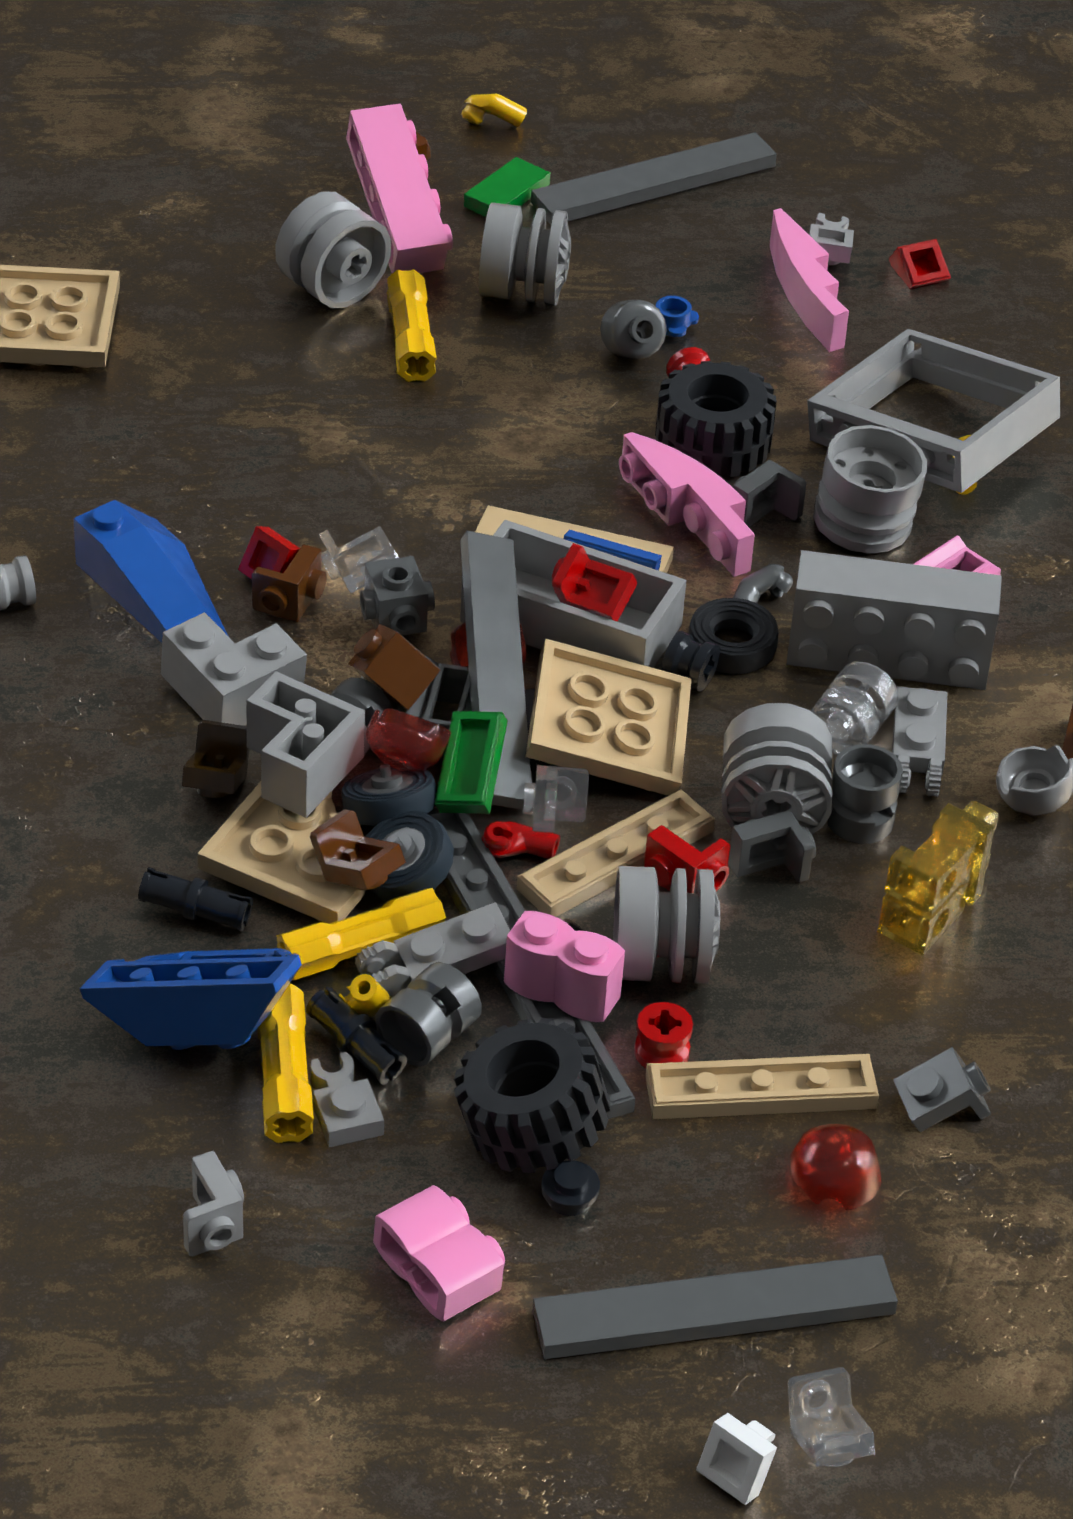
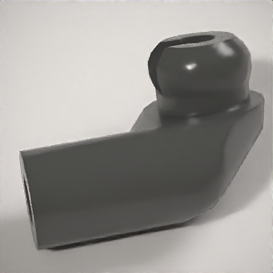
(767, 578)

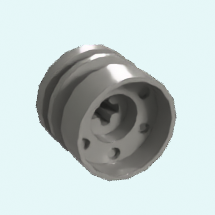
(523, 254)
(869, 489)
(775, 763)
(666, 923)

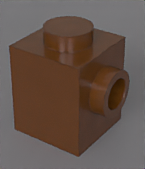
(393, 665)

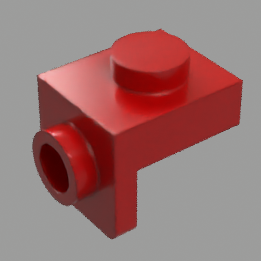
(592, 584)
(669, 851)

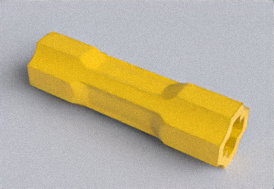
(414, 344)
(326, 944)
(284, 1066)

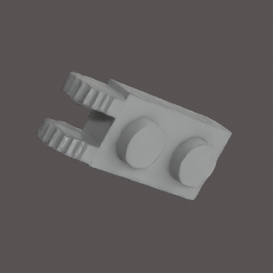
(920, 735)
(463, 942)

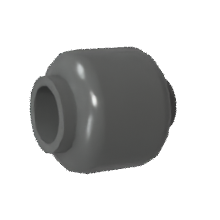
(633, 329)

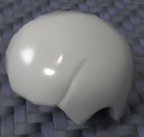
(1035, 779)

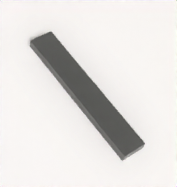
(655, 177)
(496, 653)
(713, 1306)

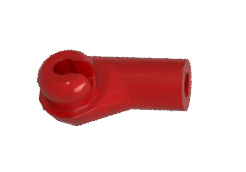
(514, 839)

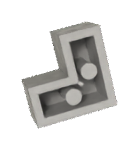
(220, 674)
(303, 741)

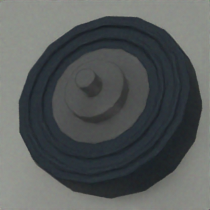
(387, 792)
(425, 851)

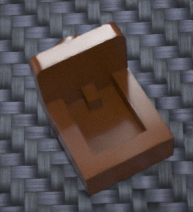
(289, 592)
(350, 857)

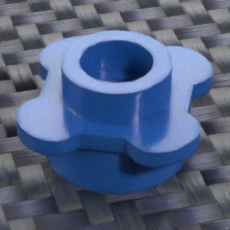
(677, 315)

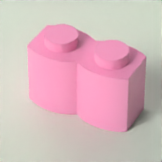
(564, 966)
(439, 1252)

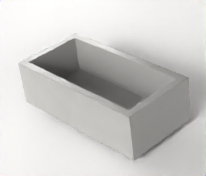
(896, 616)
(643, 628)

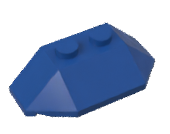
(192, 994)

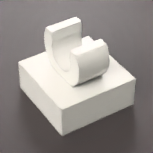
(738, 1457)

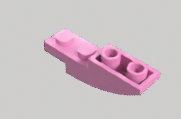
(690, 492)

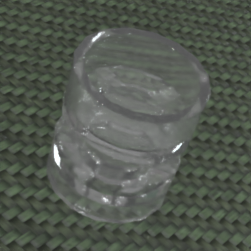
(856, 704)

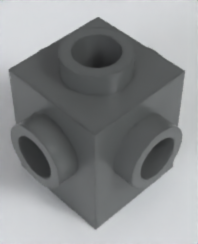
(396, 595)

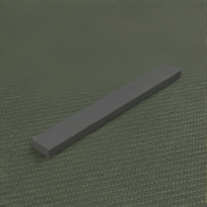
(479, 881)

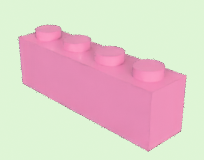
(398, 187)

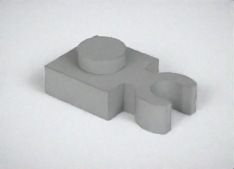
(834, 238)
(344, 1106)

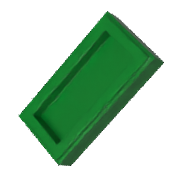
(507, 185)
(471, 762)

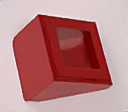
(920, 264)

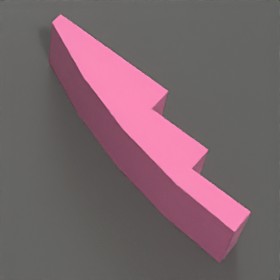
(806, 282)

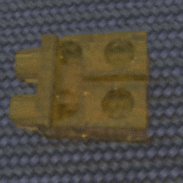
(936, 881)

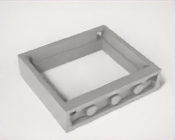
(1027, 393)

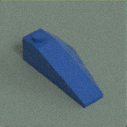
(141, 567)

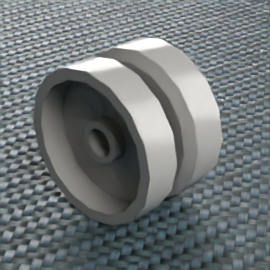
(333, 249)

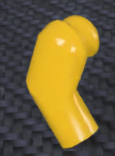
(495, 105)
(366, 995)

